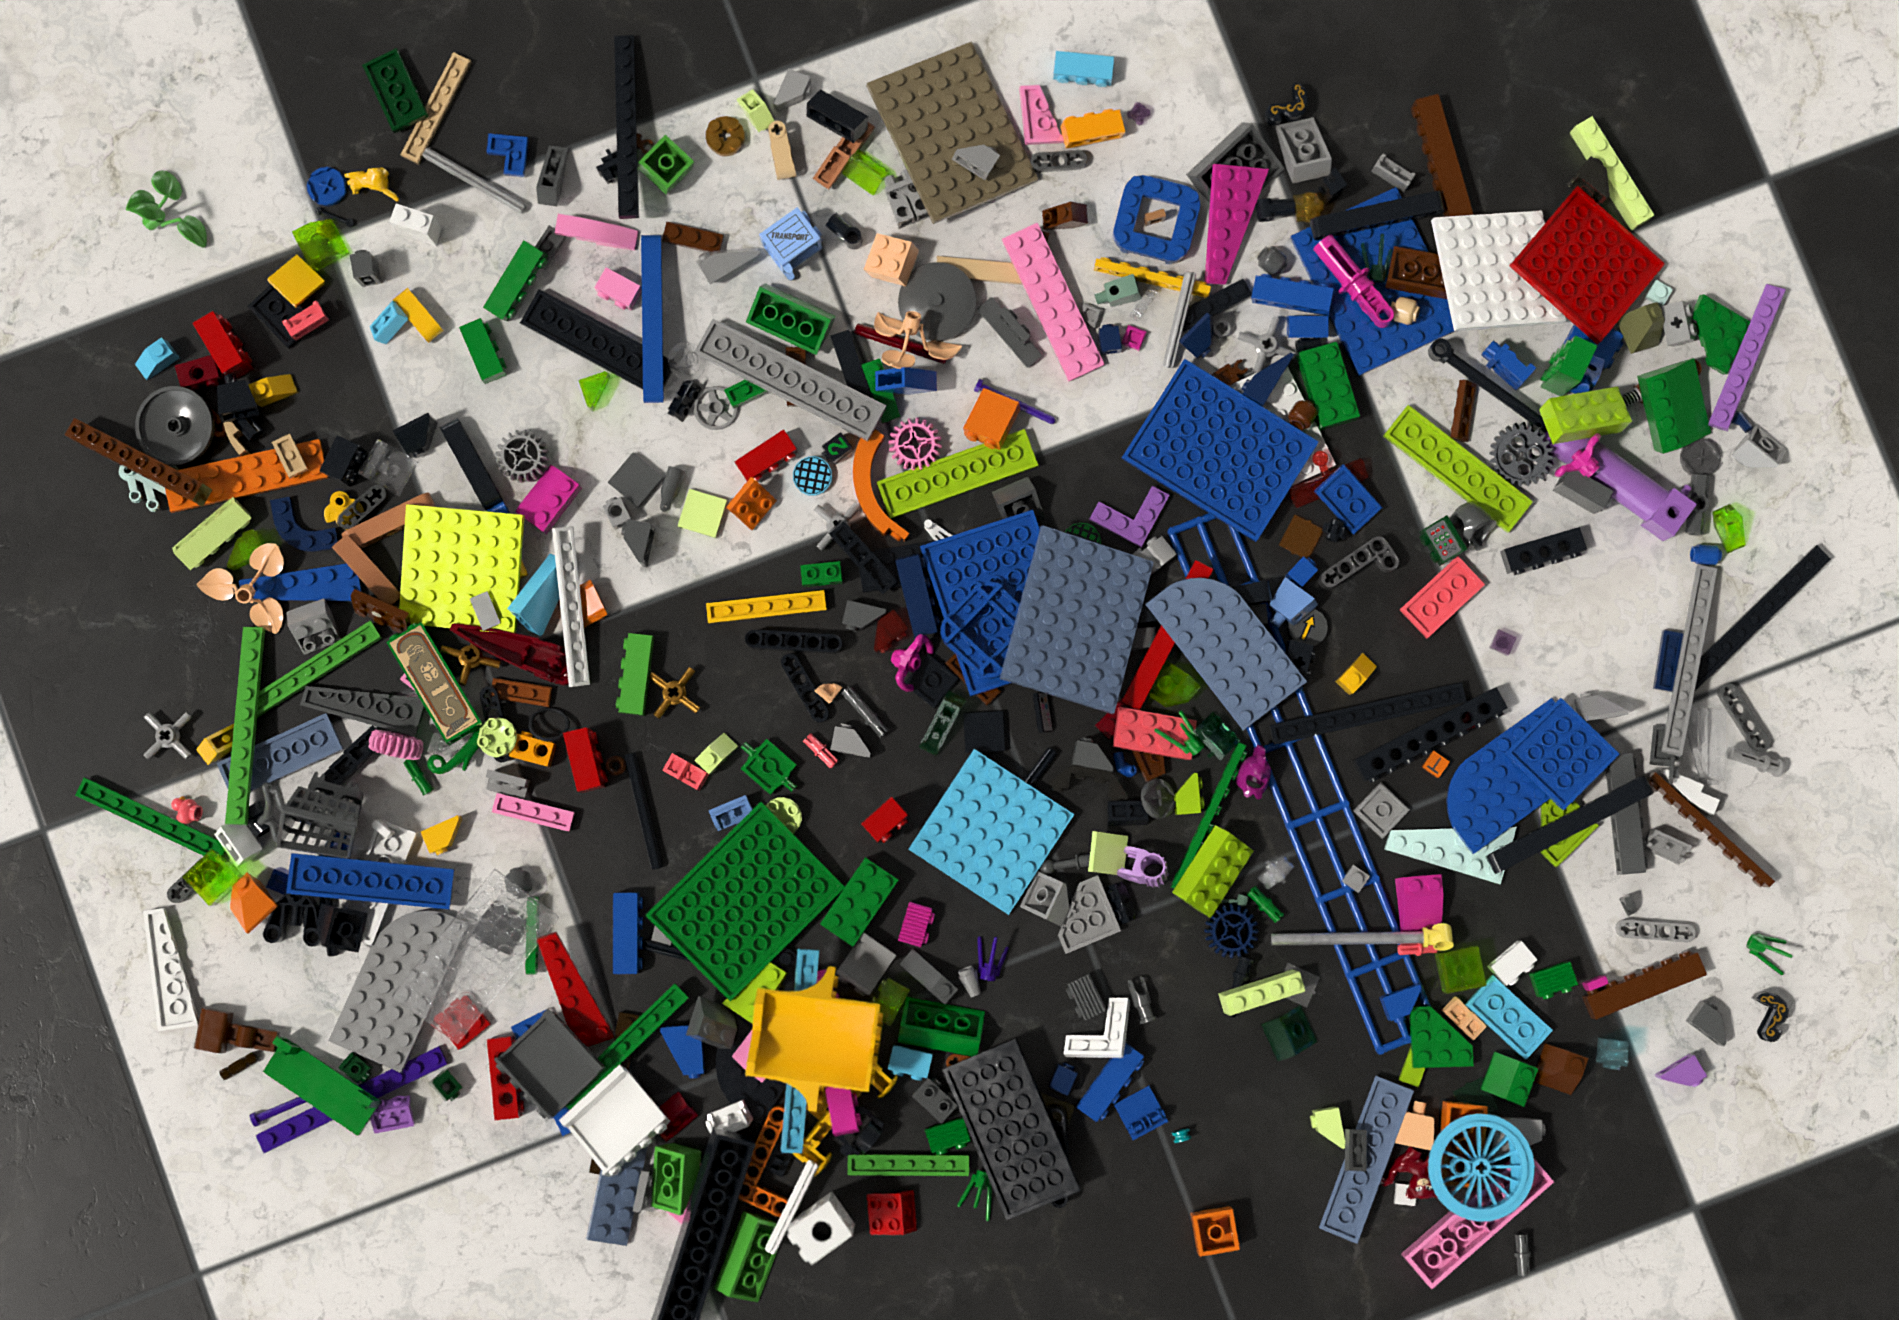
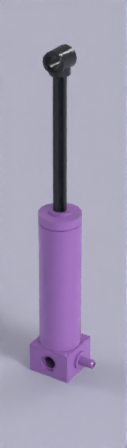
(1660, 509)

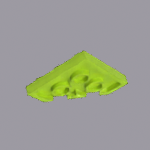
(1560, 851)

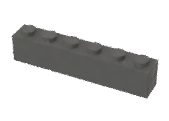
(1626, 823)

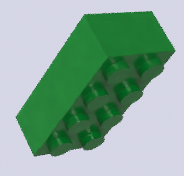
(1567, 366)
(1328, 385)
(859, 902)

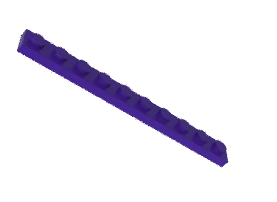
(376, 1086)

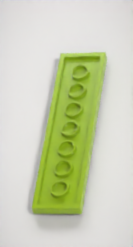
(1457, 468)
(956, 475)

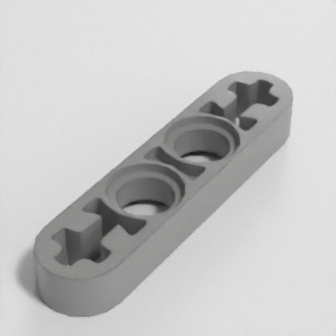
(1655, 928)

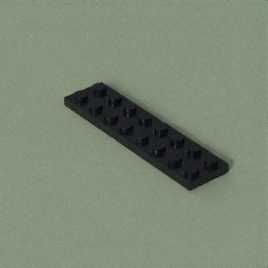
(588, 338)

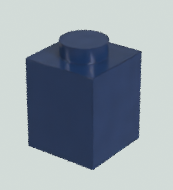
(1109, 339)
(1063, 1078)

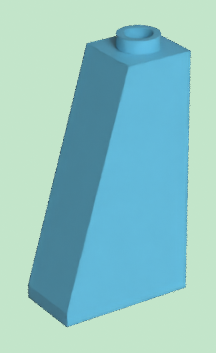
(538, 598)

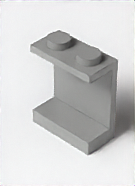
(865, 964)

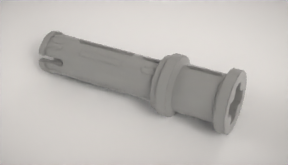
(1762, 763)

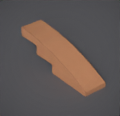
(838, 158)
(366, 570)

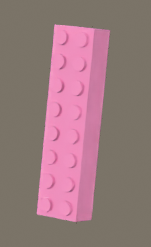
(1456, 1238)

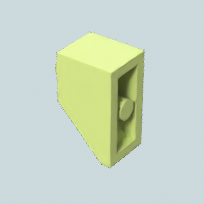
(755, 110)
(716, 753)
(1328, 1123)

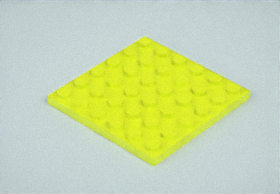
(457, 557)

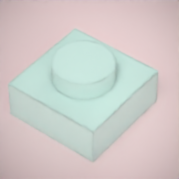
(1658, 293)

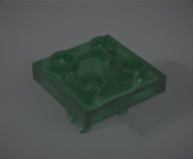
(1216, 736)

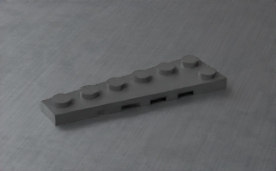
(382, 710)

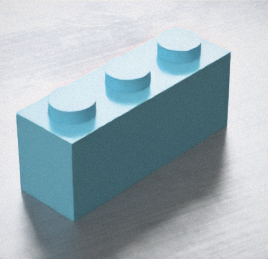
(1083, 68)

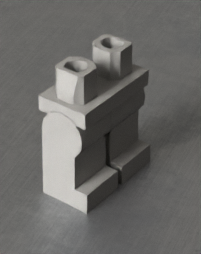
(899, 196)

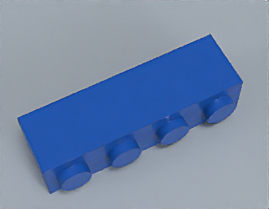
(1292, 295)
(627, 933)
(1109, 1082)

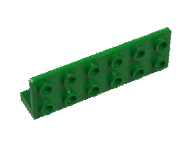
(321, 1086)

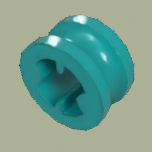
(1181, 1135)

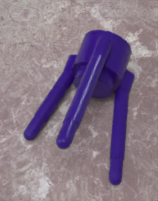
(989, 970)

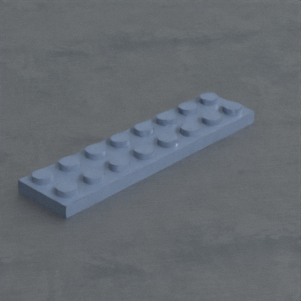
(1357, 1189)

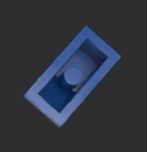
(1400, 1002)

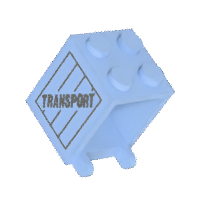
(791, 241)

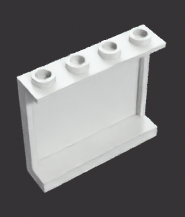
(615, 1121)

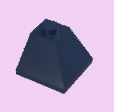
(1199, 337)

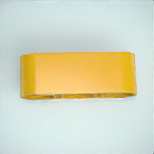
(418, 315)

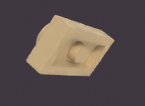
(290, 456)

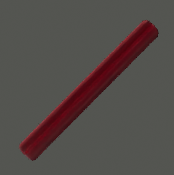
(894, 341)

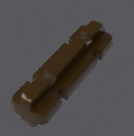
(238, 1066)

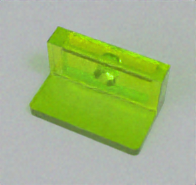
(865, 171)

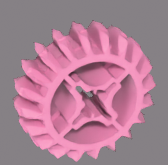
(911, 427)
(396, 744)

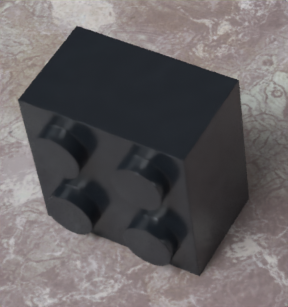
(343, 461)

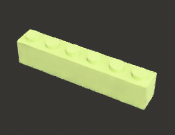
(1621, 186)

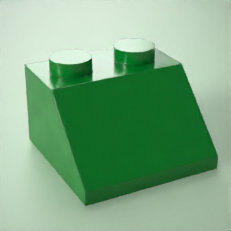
(1509, 1079)

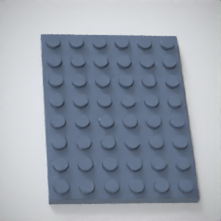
(1076, 620)

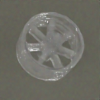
(1275, 872)

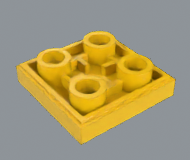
(296, 281)

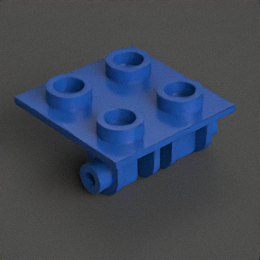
(1141, 1113)

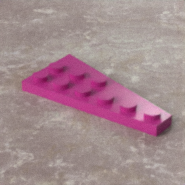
(1231, 207)

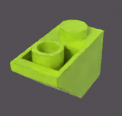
(1188, 798)

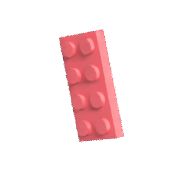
(1442, 597)
(1136, 732)

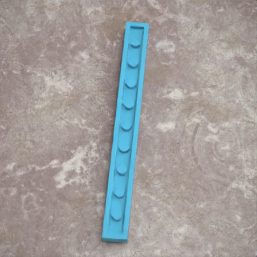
(794, 1101)

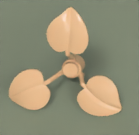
(911, 325)
(219, 586)

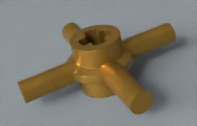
(469, 664)
(681, 698)

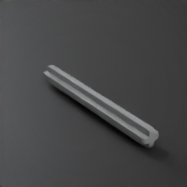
(1179, 319)

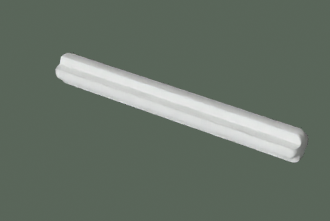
(791, 1207)

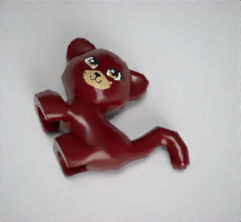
(1420, 1183)

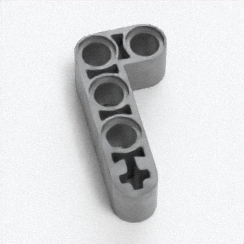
(1354, 565)

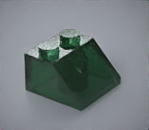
(1289, 1033)

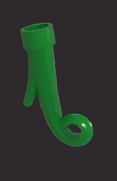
(464, 754)

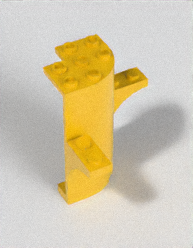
(814, 1039)

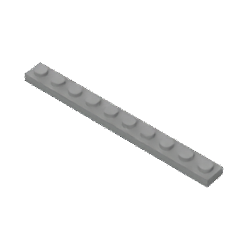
(1689, 660)

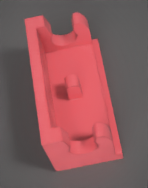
(305, 321)

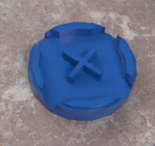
(326, 186)

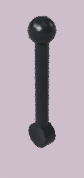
(350, 223)

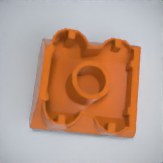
(592, 604)

